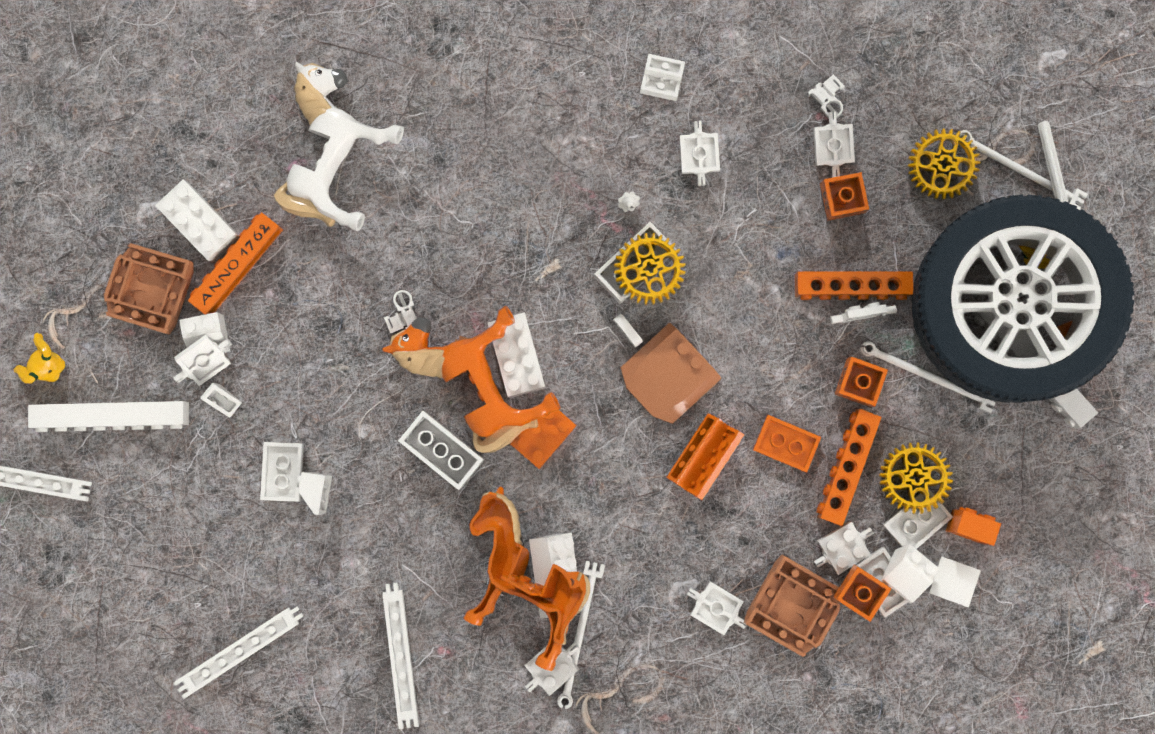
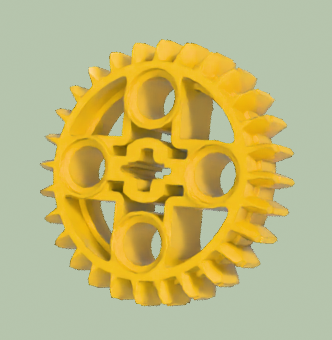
(953, 162)
(648, 242)
(911, 483)

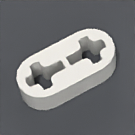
(627, 330)

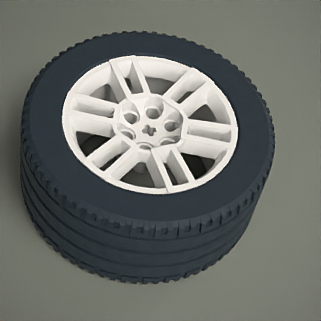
(1074, 243)

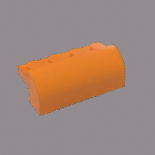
(705, 456)

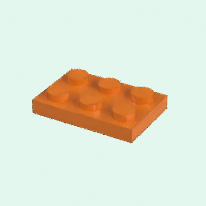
(541, 442)
(786, 443)

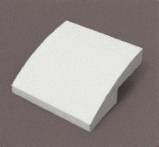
(662, 77)
(955, 581)

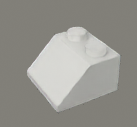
(209, 324)
(315, 490)
(909, 573)

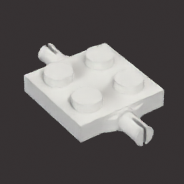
(834, 144)
(699, 153)
(856, 313)
(202, 360)
(843, 547)
(716, 608)
(552, 680)

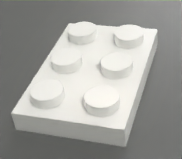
(280, 471)
(917, 527)
(876, 566)

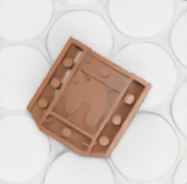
(148, 288)
(668, 375)
(793, 606)

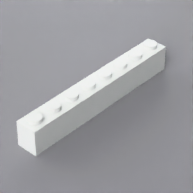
(1071, 405)
(108, 415)

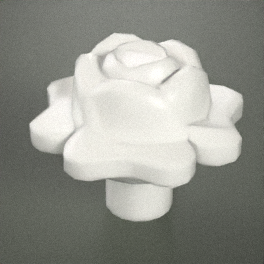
(628, 201)

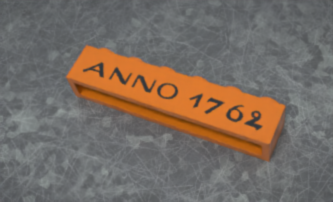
(235, 264)

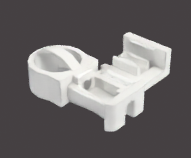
(827, 93)
(404, 318)

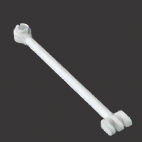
(1072, 197)
(925, 374)
(580, 629)

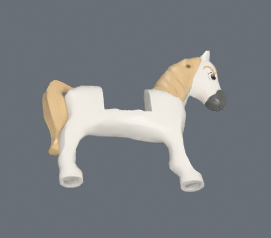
(311, 188)

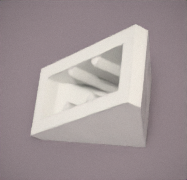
(221, 399)

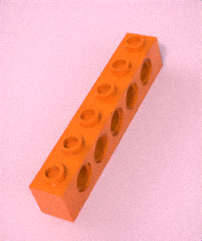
(902, 279)
(870, 424)

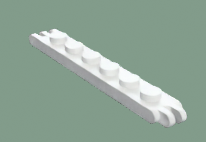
(43, 483)
(238, 651)
(400, 656)

